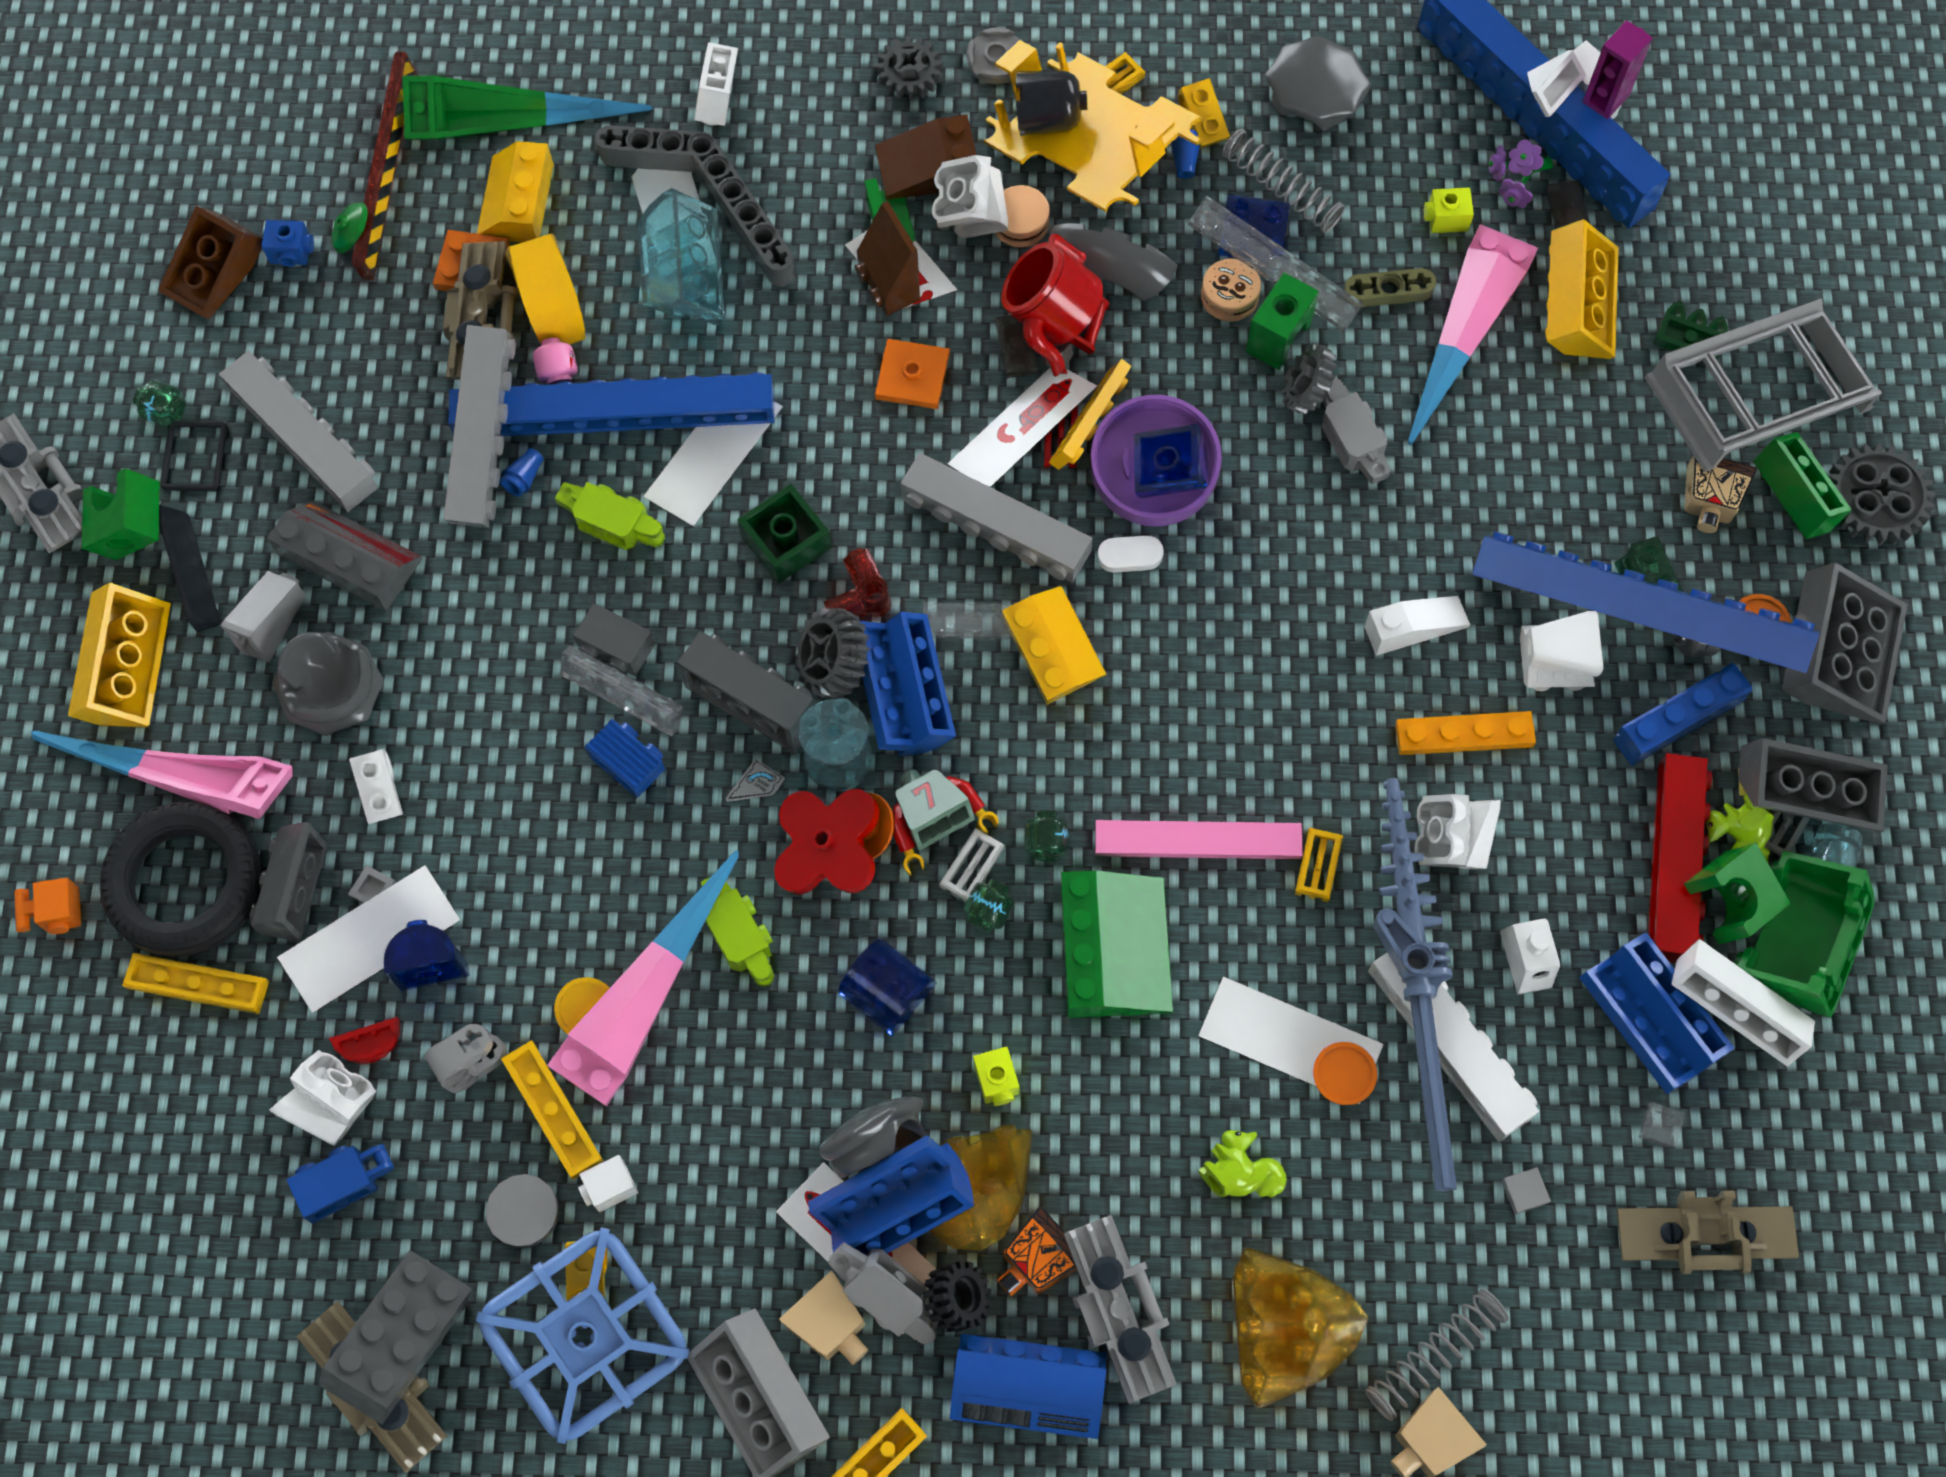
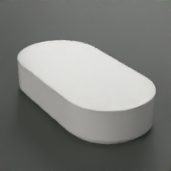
(1130, 554)

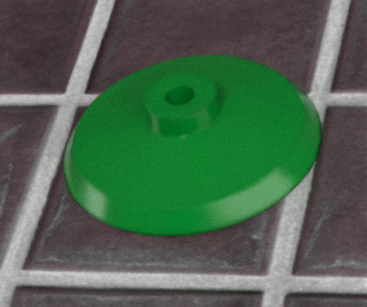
(349, 227)

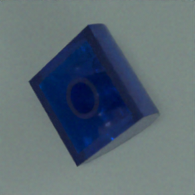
(1265, 215)
(1170, 461)
(422, 957)
(885, 986)

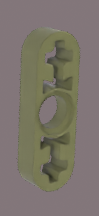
(1399, 277)

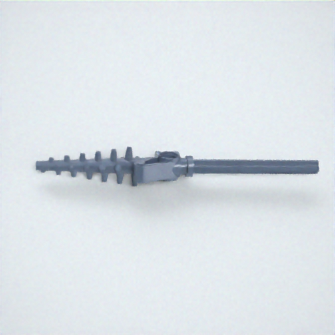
(1405, 938)

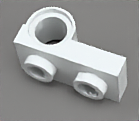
(376, 786)

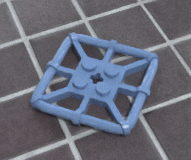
(578, 1360)

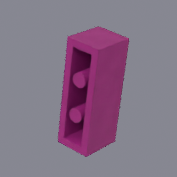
(1617, 69)

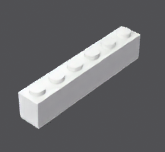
(1465, 1055)

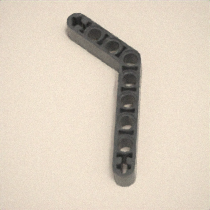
(620, 148)

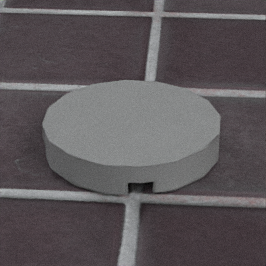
(988, 49)
(522, 1211)

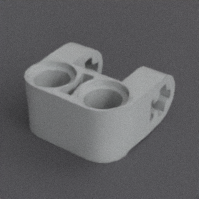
(461, 1066)

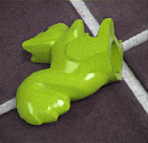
(1744, 824)
(1236, 1173)

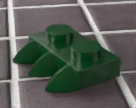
(1679, 332)

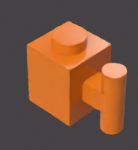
(53, 906)

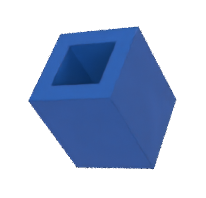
(287, 242)

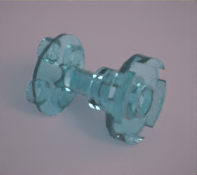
(835, 744)

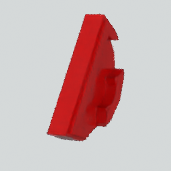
(368, 1043)

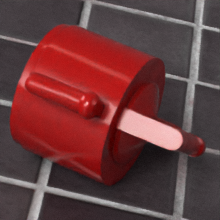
(1055, 299)

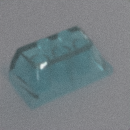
(681, 258)

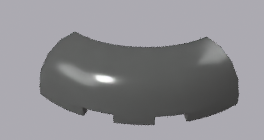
(1120, 261)

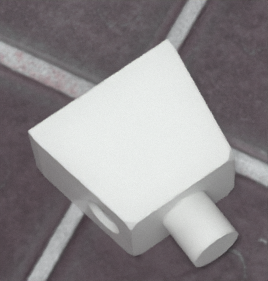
(1530, 951)

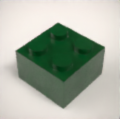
(784, 533)

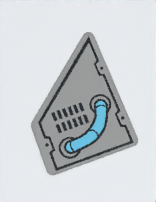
(756, 782)

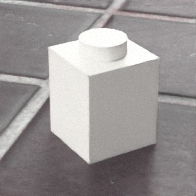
(607, 1184)

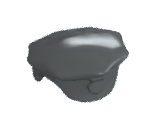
(1317, 81)
(326, 682)
(873, 1135)

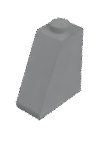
(264, 615)

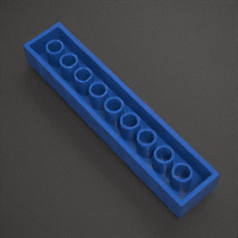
(1580, 139)

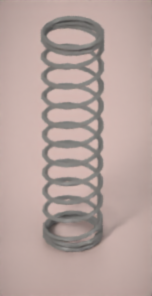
(1338, 207)
(1489, 1302)

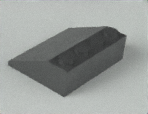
(1855, 646)

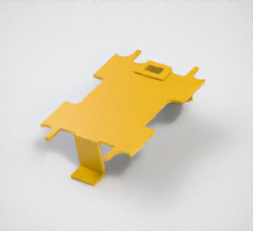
(1112, 138)

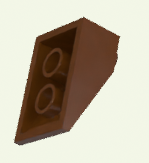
(913, 157)
(210, 261)
(889, 262)

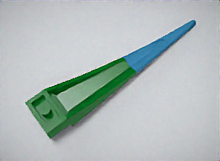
(461, 108)

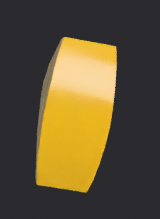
(546, 289)

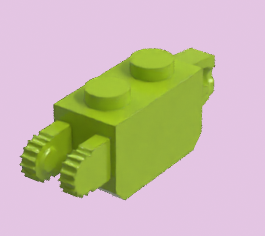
(610, 516)
(739, 936)

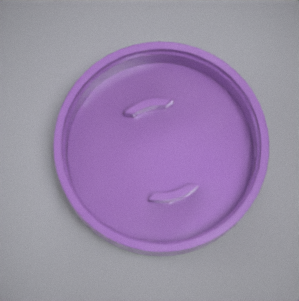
(1114, 459)

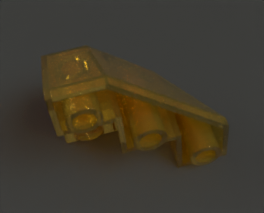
(998, 1177)
(1290, 1326)

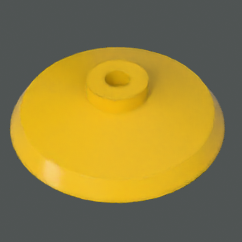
(576, 1001)

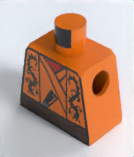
(1037, 1256)

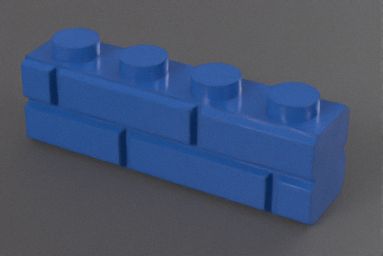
(1682, 714)

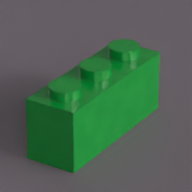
(1802, 485)

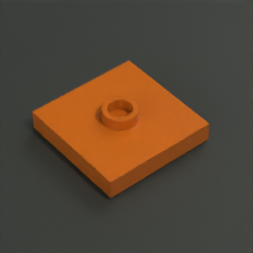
(912, 374)

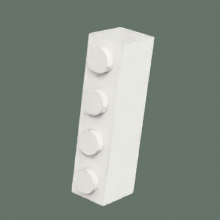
(1743, 1003)

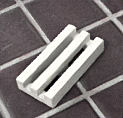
(957, 890)

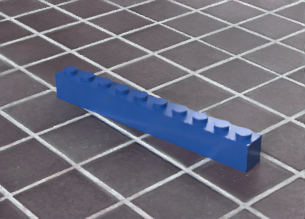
(635, 404)
(1647, 603)

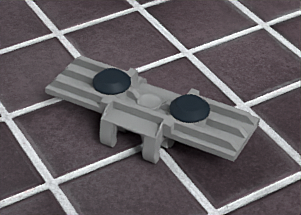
(25, 494)
(1109, 1315)

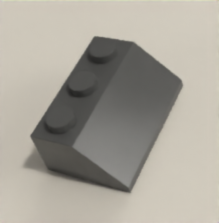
(288, 882)

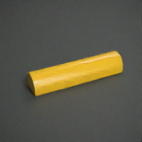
(884, 1449)

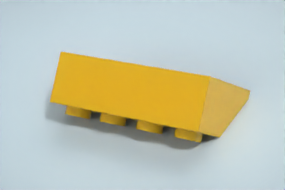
(1582, 292)
(119, 658)

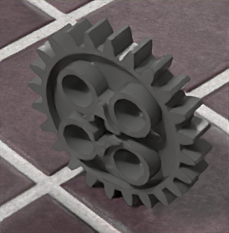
(1881, 493)

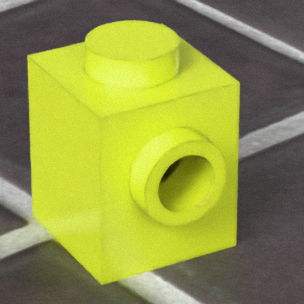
(1449, 210)
(996, 1076)

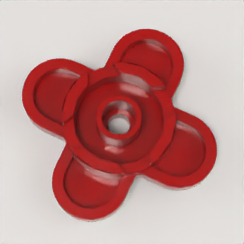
(827, 841)

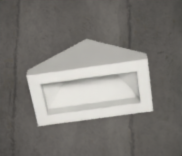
(1555, 81)

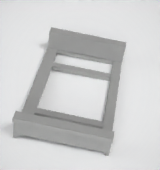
(1696, 424)

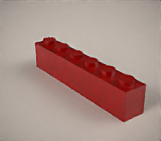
(1678, 853)

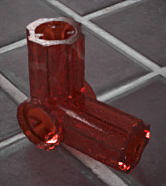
(866, 581)

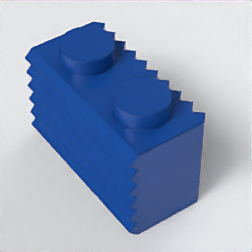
(625, 757)

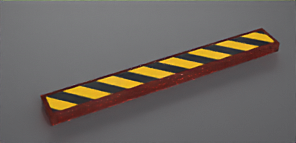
(383, 169)

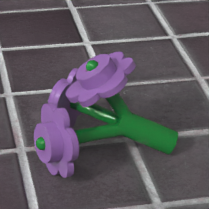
(1524, 160)

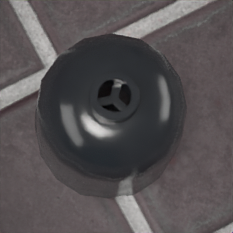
(1048, 102)

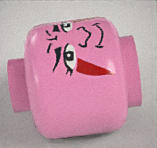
(554, 362)

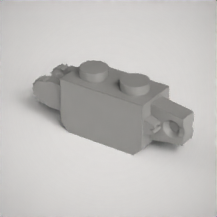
(1354, 433)
(885, 1291)

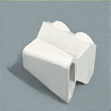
(970, 197)
(1562, 652)
(1456, 831)
(324, 1098)

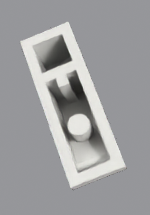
(716, 84)
(1414, 622)

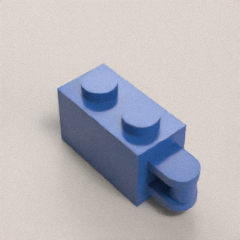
(337, 1180)

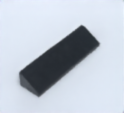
(188, 568)

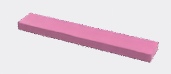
(1198, 839)

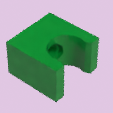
(1279, 319)
(122, 521)
(1747, 888)

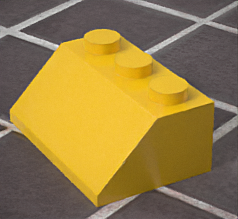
(517, 192)
(1053, 643)

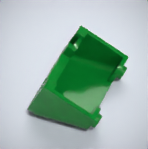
(1815, 939)

